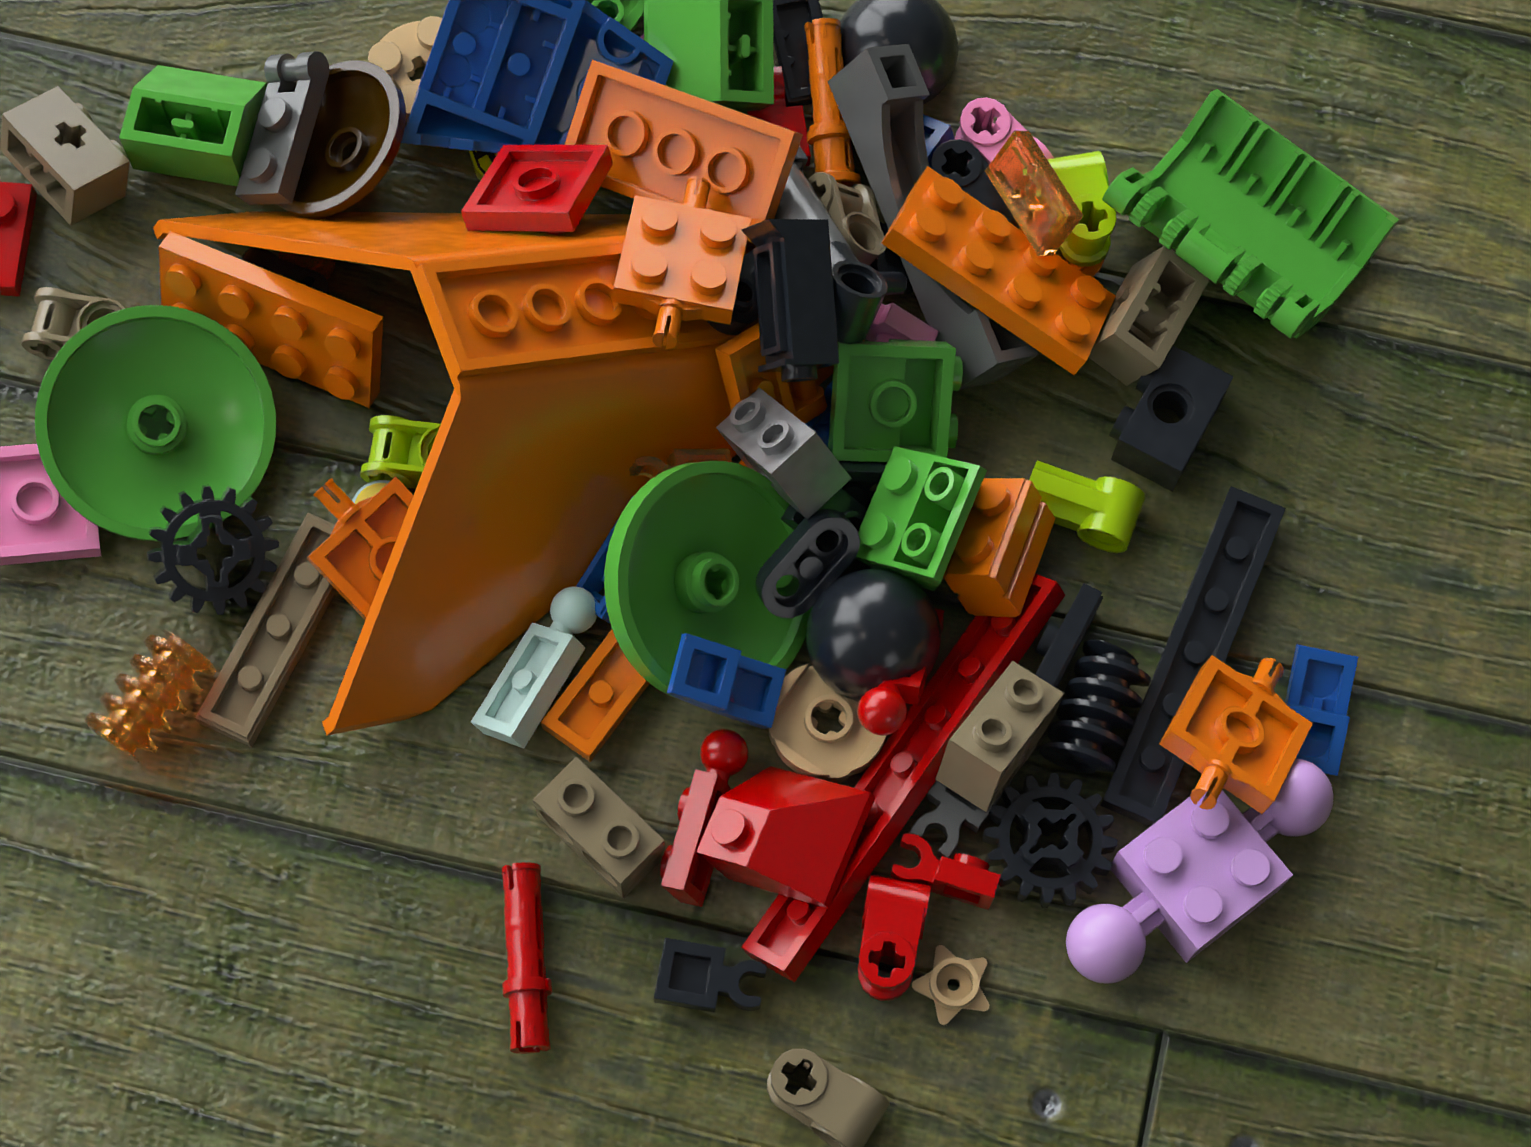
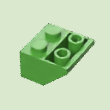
(717, 48)
(191, 124)
(918, 515)

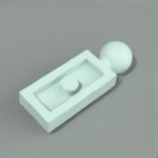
(537, 670)

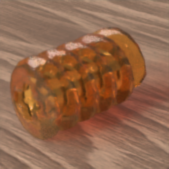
(149, 694)

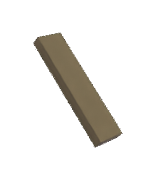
(271, 640)

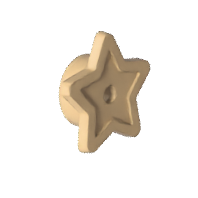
(948, 968)

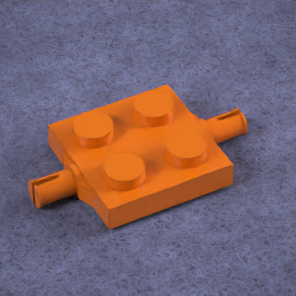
(681, 261)
(360, 541)
(1236, 734)

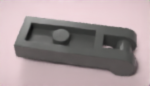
(283, 127)

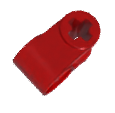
(892, 928)

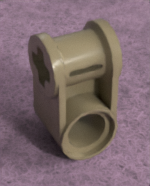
(853, 213)
(61, 317)
(837, 1109)

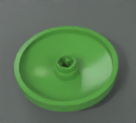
(149, 411)
(690, 565)

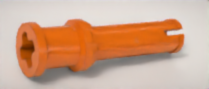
(828, 133)

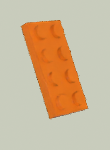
(668, 136)
(998, 271)
(278, 319)

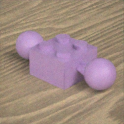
(1196, 876)

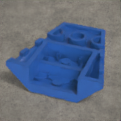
(518, 71)

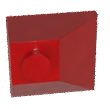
(786, 833)

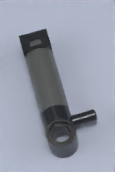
(856, 285)

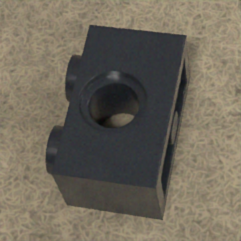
(1160, 448)

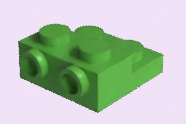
(893, 398)

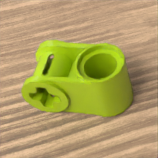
(1087, 182)
(398, 449)

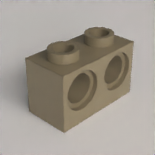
(999, 736)
(599, 827)

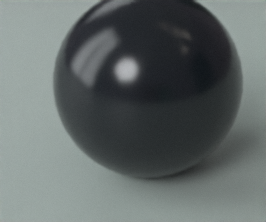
(898, 22)
(871, 631)

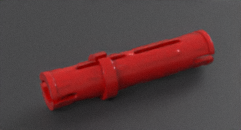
(526, 967)

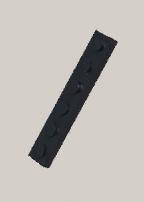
(1202, 629)

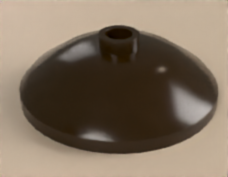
(351, 141)

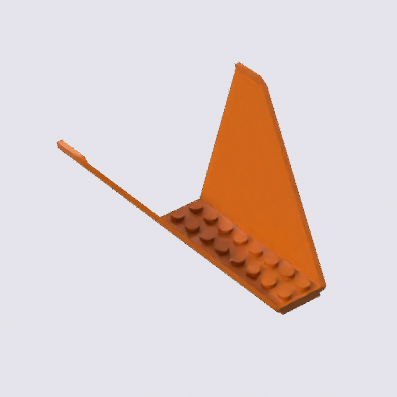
(534, 443)

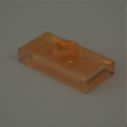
(1033, 193)

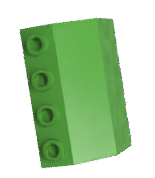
(1256, 215)

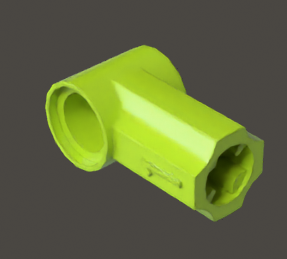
(1098, 509)

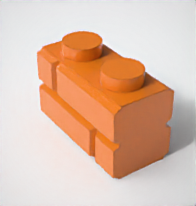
(1000, 547)

